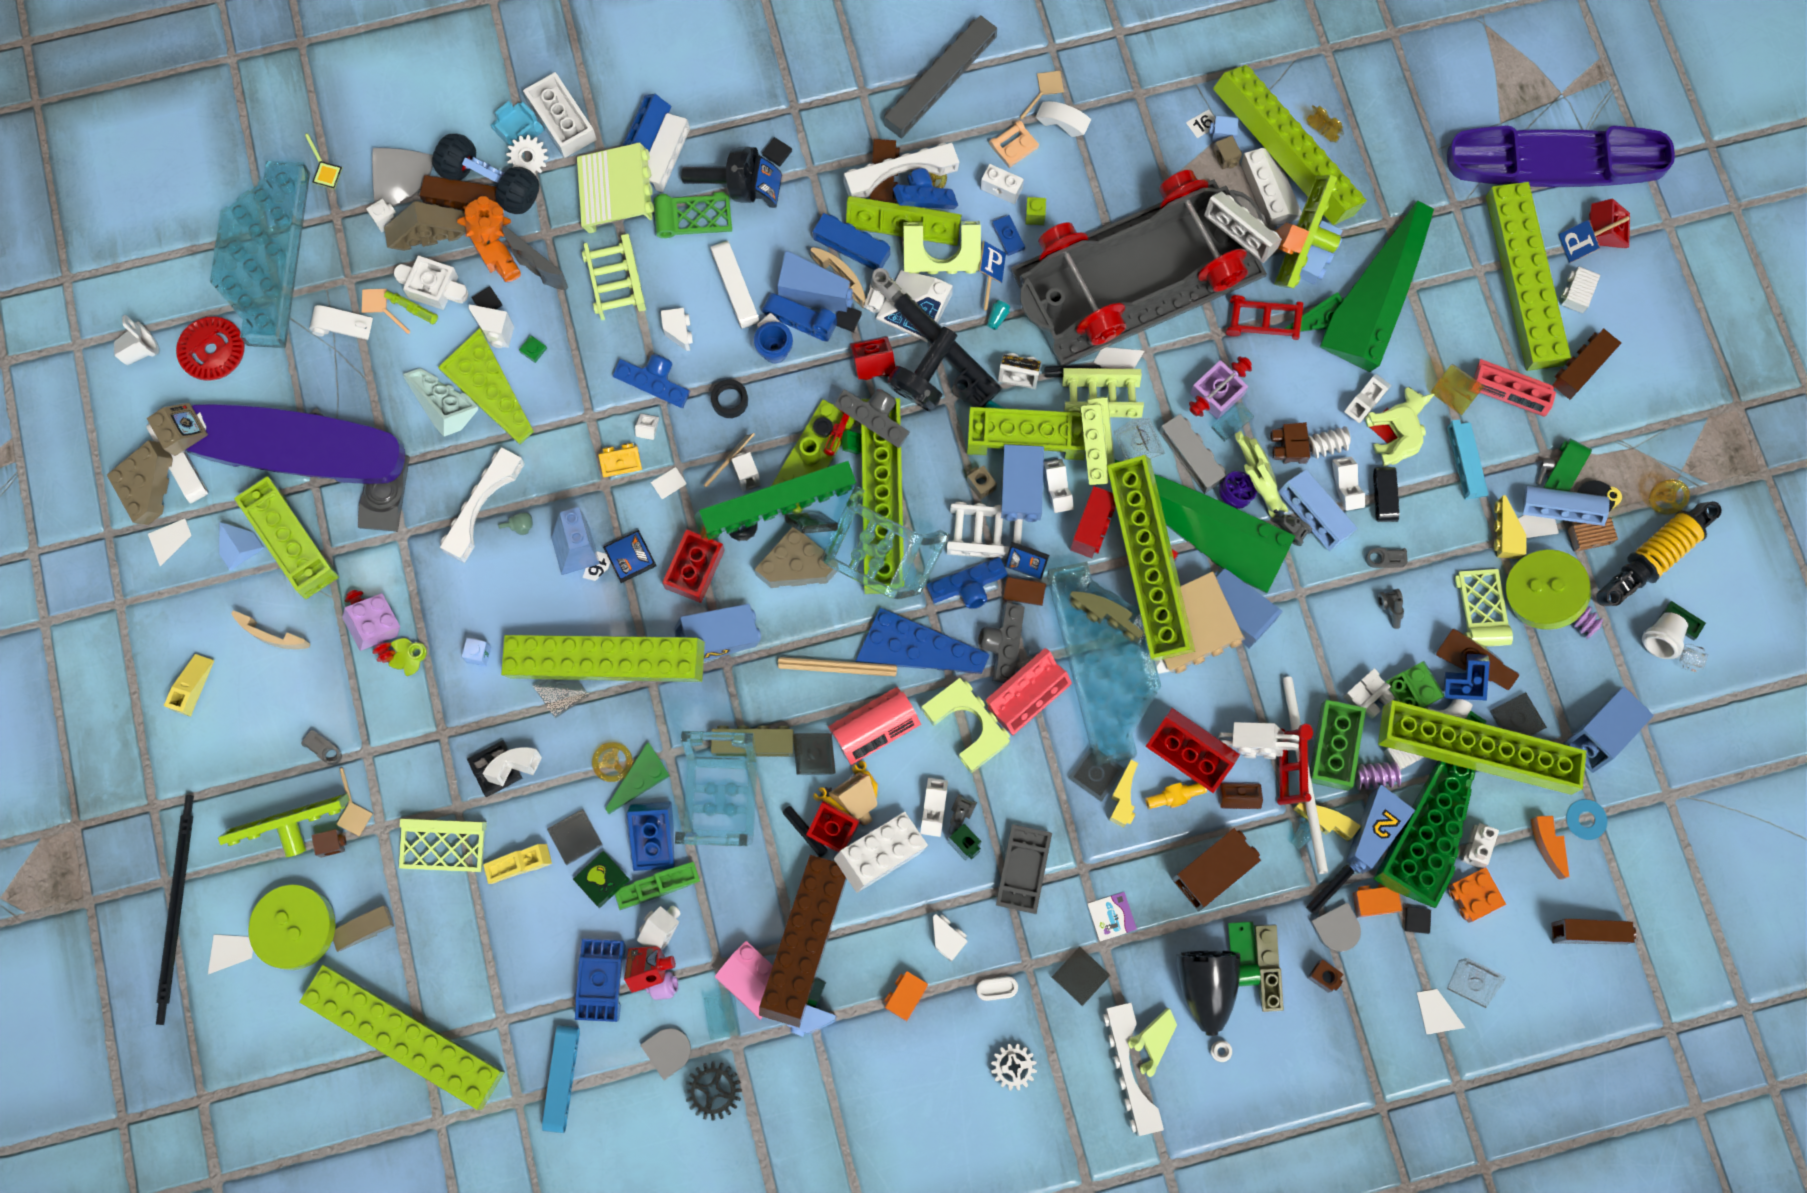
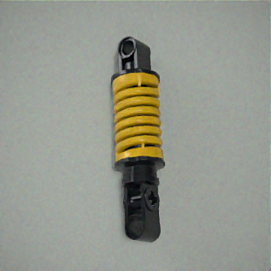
(1660, 552)

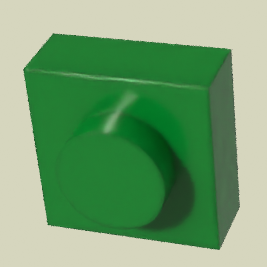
(533, 349)
(852, 442)

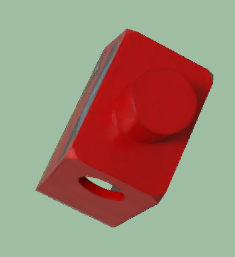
(646, 967)

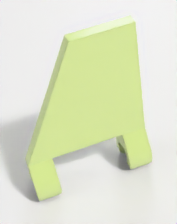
(1155, 1039)

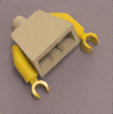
(855, 795)

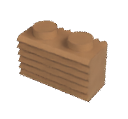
(1590, 536)

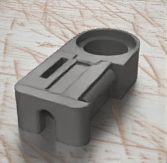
(1389, 558)
(321, 747)

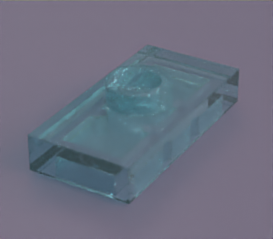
(1232, 422)

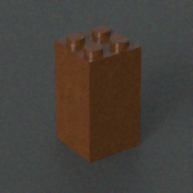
(1217, 869)

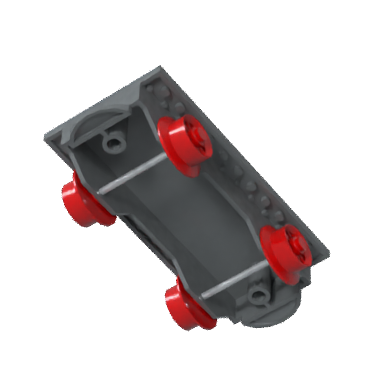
(1134, 271)

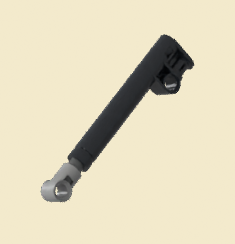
(978, 383)

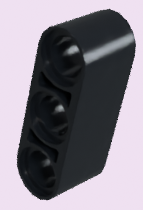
(1386, 494)

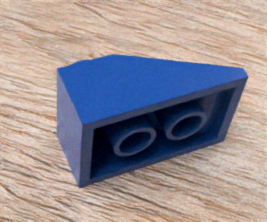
(651, 836)

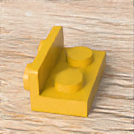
(620, 460)

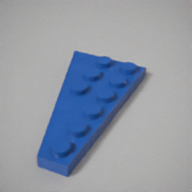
(911, 645)

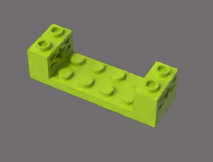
(1027, 428)
(286, 538)

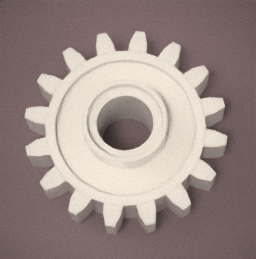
(528, 145)

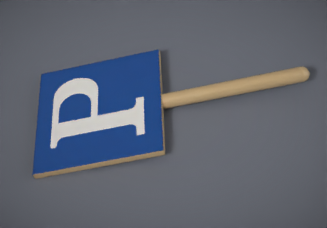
(1582, 239)
(992, 265)

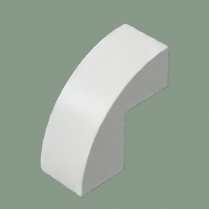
(1067, 117)
(1367, 398)
(1346, 482)
(1057, 486)
(520, 759)
(934, 807)

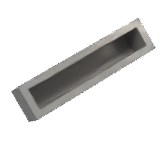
(1192, 453)

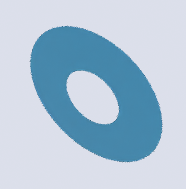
(1586, 806)

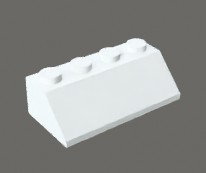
(1270, 188)
(1242, 226)

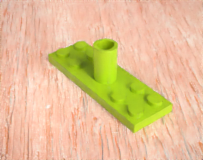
(1312, 213)
(889, 218)
(800, 459)
(286, 824)

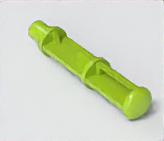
(411, 307)

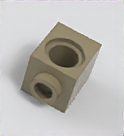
(1227, 152)
(985, 489)

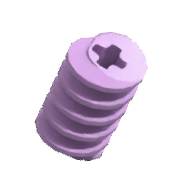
(1588, 622)
(1378, 774)

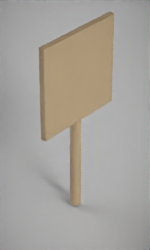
(735, 451)

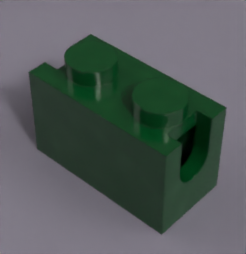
(965, 842)

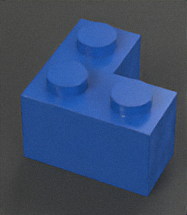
(1469, 685)

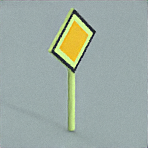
(326, 173)

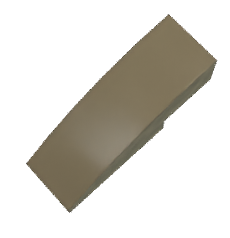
(362, 928)

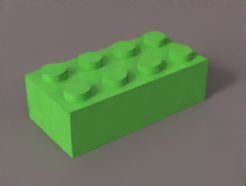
(1337, 745)

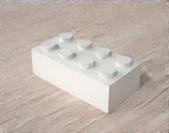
(559, 115)
(880, 852)

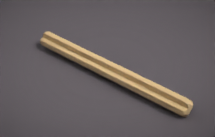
(837, 666)

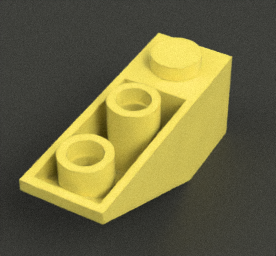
(1510, 533)
(189, 685)

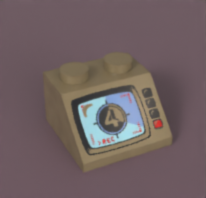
(177, 427)

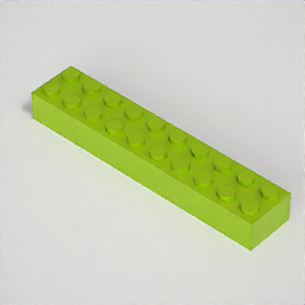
(1286, 140)
(1527, 276)
(883, 494)
(1150, 558)
(603, 658)
(1482, 747)
(402, 1037)

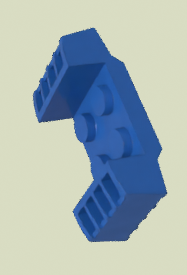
(599, 980)

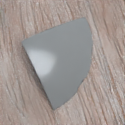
(398, 173)

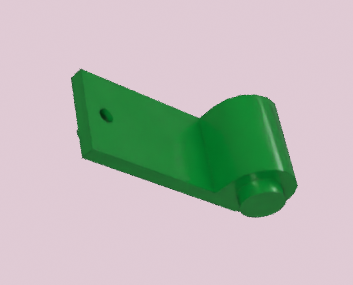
(1568, 466)
(1243, 941)

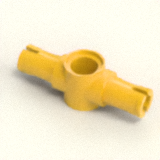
(1175, 795)

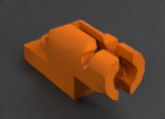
(498, 258)

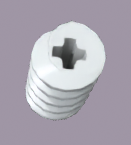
(1329, 441)

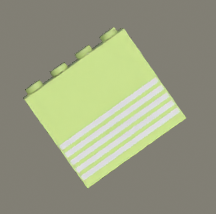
(614, 185)

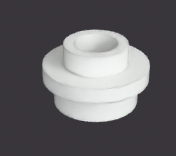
(1226, 1046)

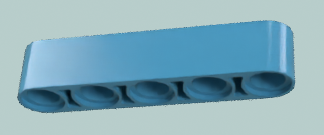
(561, 1079)

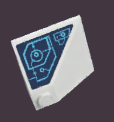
(927, 291)

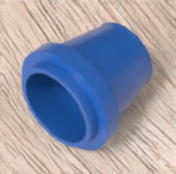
(772, 335)

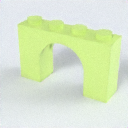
(965, 259)
(959, 697)

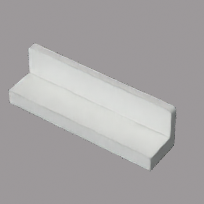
(667, 149)

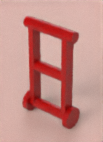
(1239, 301)
(1305, 733)

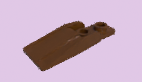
(1455, 651)

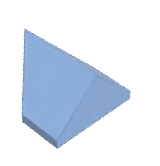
(237, 545)

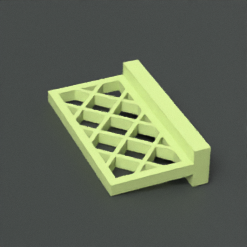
(438, 827)

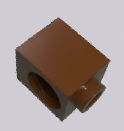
(329, 843)
(1317, 976)

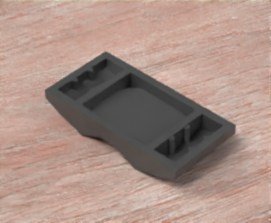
(535, 261)
(382, 503)
(1024, 869)

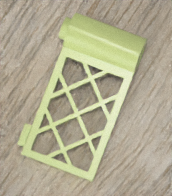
(1491, 632)

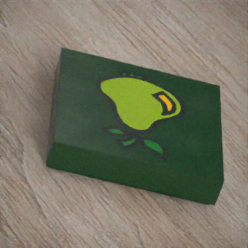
(601, 879)

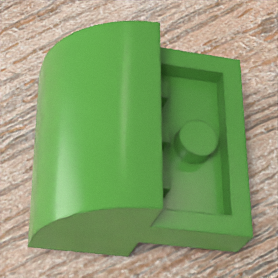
(1416, 686)

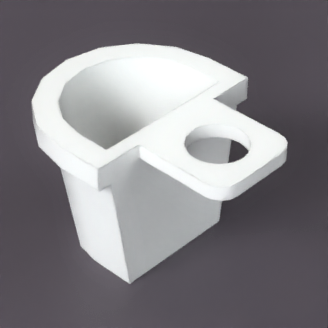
(135, 343)

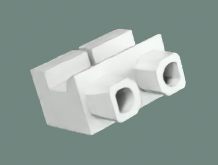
(1368, 691)
(1480, 845)

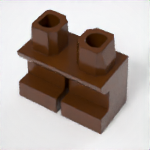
(1293, 443)

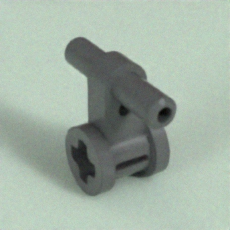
(1294, 526)
(1393, 602)
(962, 809)

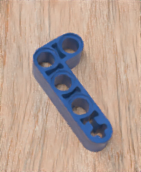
(801, 318)

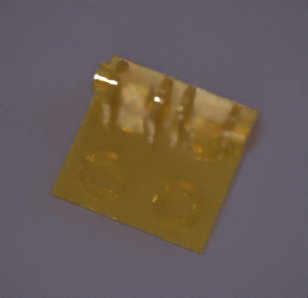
(1321, 115)

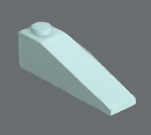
(444, 406)

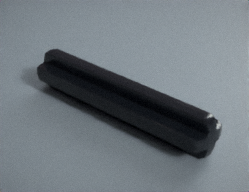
(1057, 371)
(803, 828)
(1330, 889)

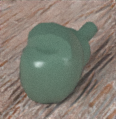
(520, 523)

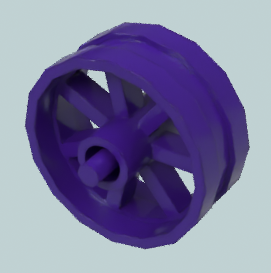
(1238, 489)

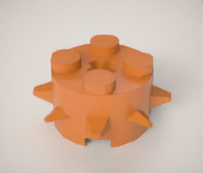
(484, 220)

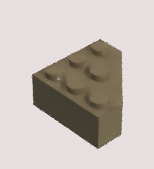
(423, 225)
(142, 482)
(794, 563)

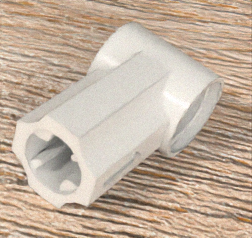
(875, 298)

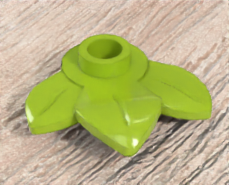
(405, 656)

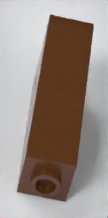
(1592, 932)

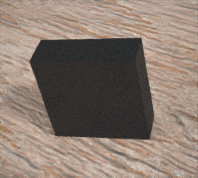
(777, 151)
(487, 299)
(849, 319)
(1417, 920)

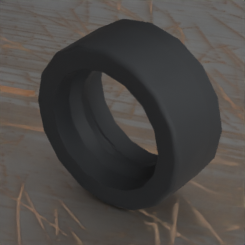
(724, 385)

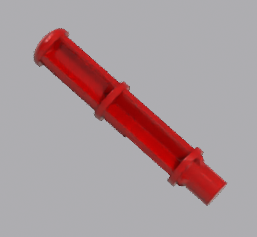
(837, 431)

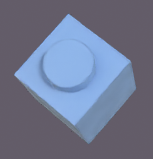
(1223, 128)
(476, 652)

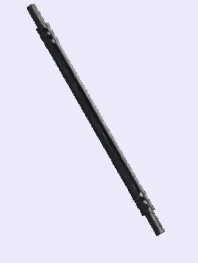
(174, 910)

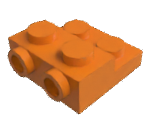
(1476, 895)

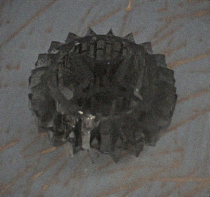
(696, 1085)

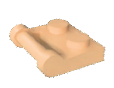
(1017, 148)

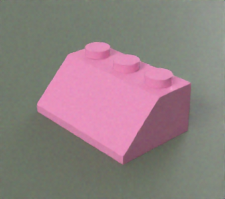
(746, 976)

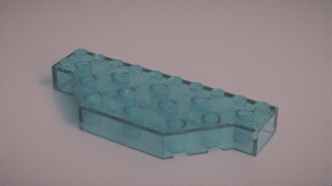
(260, 252)
(1109, 673)

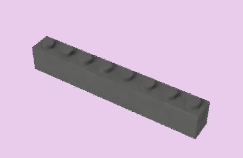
(940, 76)

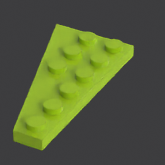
(482, 379)

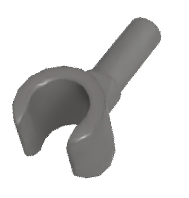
(1547, 464)

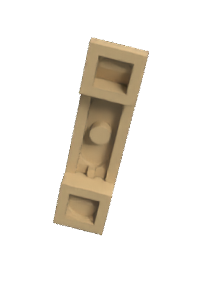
(827, 259)
(289, 642)

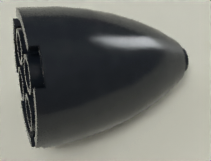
(1209, 986)

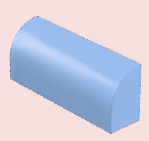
(1566, 505)
(1317, 510)

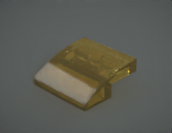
(1457, 389)

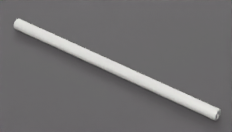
(1311, 805)

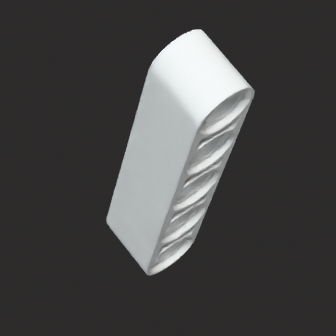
(734, 284)
(185, 474)

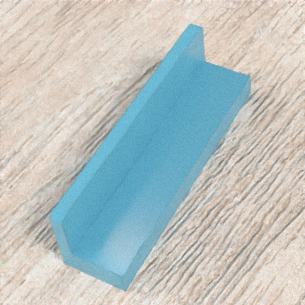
(1467, 460)

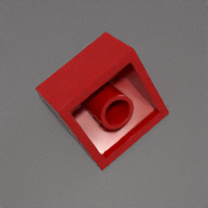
(1605, 214)
(873, 358)
(833, 827)

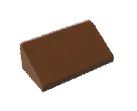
(1024, 591)
(1241, 796)

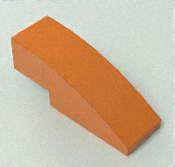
(1550, 845)

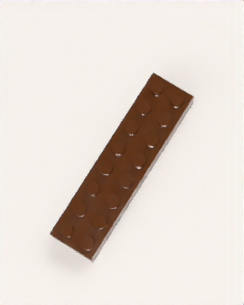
(803, 942)

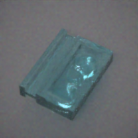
(722, 1016)

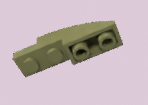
(1100, 608)
(1268, 960)

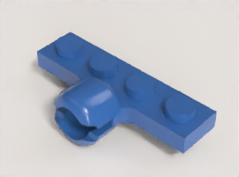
(922, 193)
(653, 379)
(968, 583)

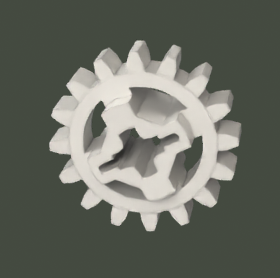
(1022, 1065)

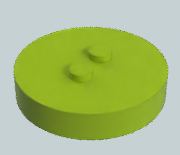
(1548, 589)
(291, 927)

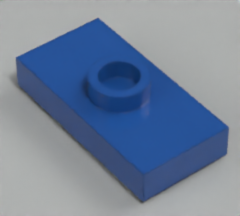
(1008, 235)

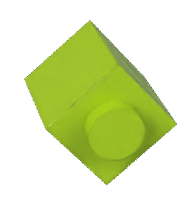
(1035, 211)

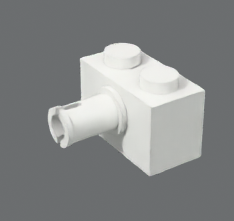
(659, 927)

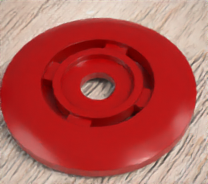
(198, 336)

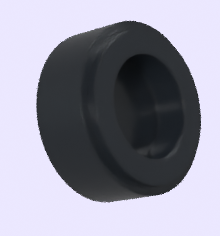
(822, 427)

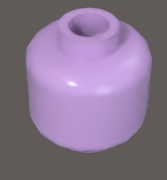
(666, 989)

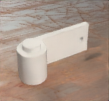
(338, 321)

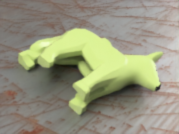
(1405, 425)
(1261, 473)

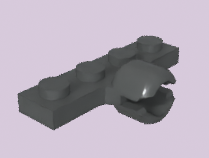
(874, 414)
(1004, 641)

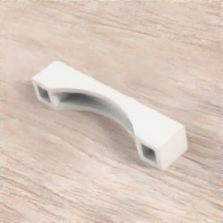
(937, 160)
(503, 470)
(1145, 1115)

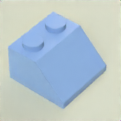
(813, 1021)

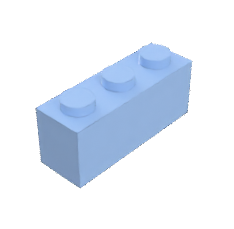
(1318, 258)

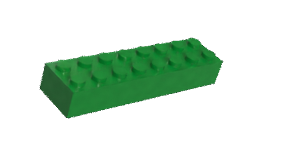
(775, 499)

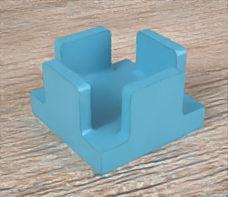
(515, 122)

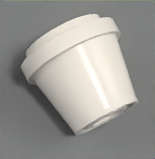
(1666, 636)

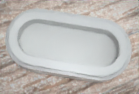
(997, 988)

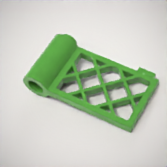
(667, 215)

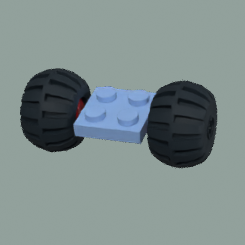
(457, 156)

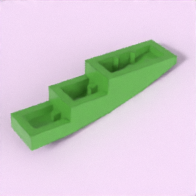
(657, 885)

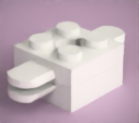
(432, 275)
(1259, 740)

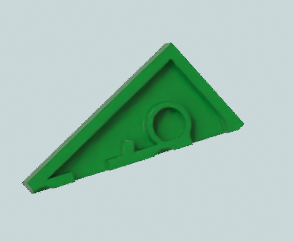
(1319, 317)
(643, 775)

